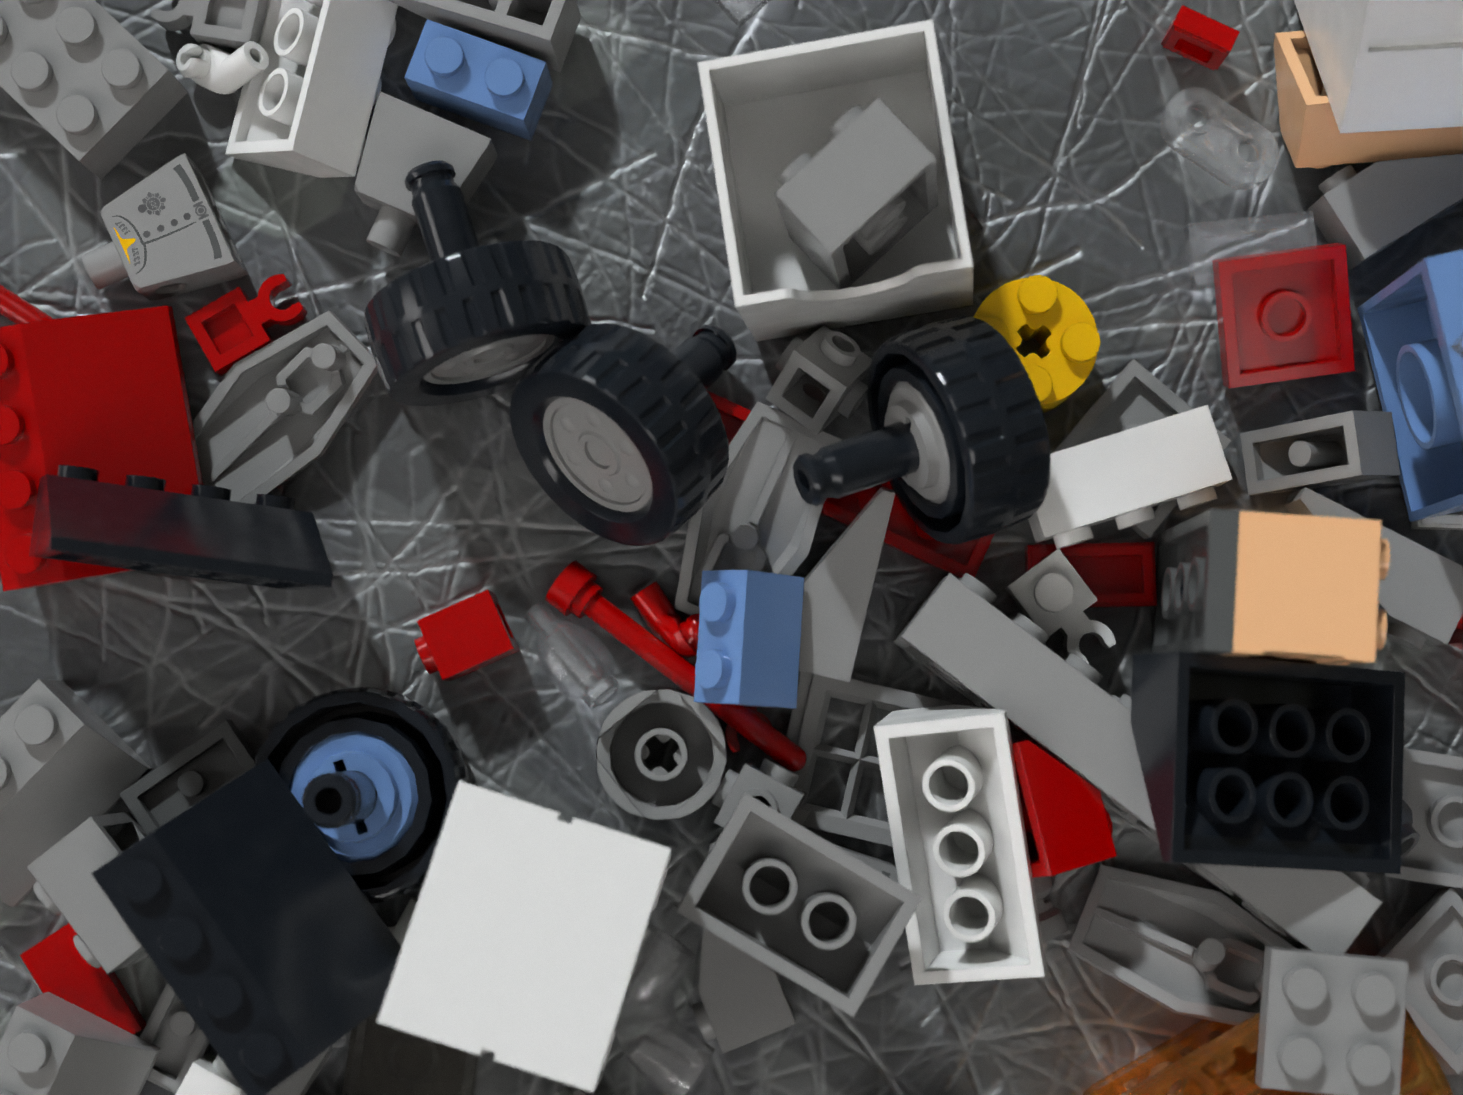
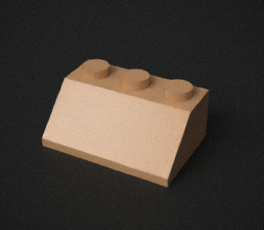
(1311, 127)

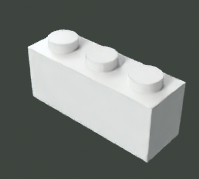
(1129, 475)

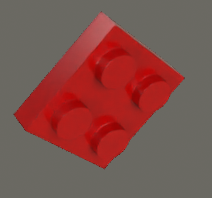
(1284, 315)

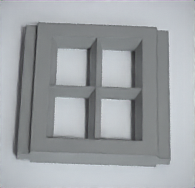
(806, 731)

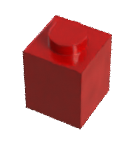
(465, 637)

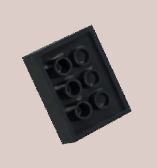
(176, 532)
(1271, 761)
(255, 927)

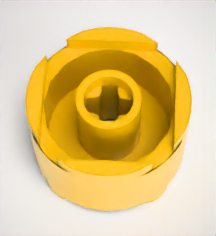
(1058, 322)

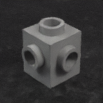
(820, 379)
(769, 781)

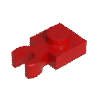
(238, 326)

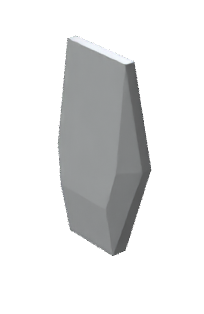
(281, 408)
(757, 512)
(1175, 944)

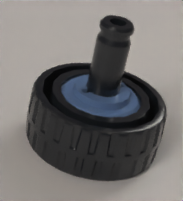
(372, 781)

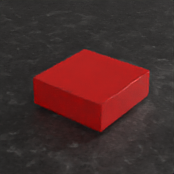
(1199, 38)

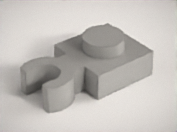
(216, 21)

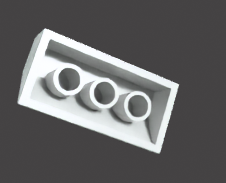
(319, 86)
(960, 844)

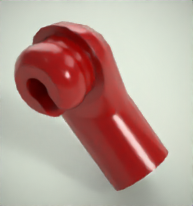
(666, 622)

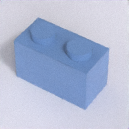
(479, 79)
(749, 638)

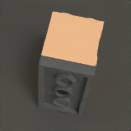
(1271, 587)

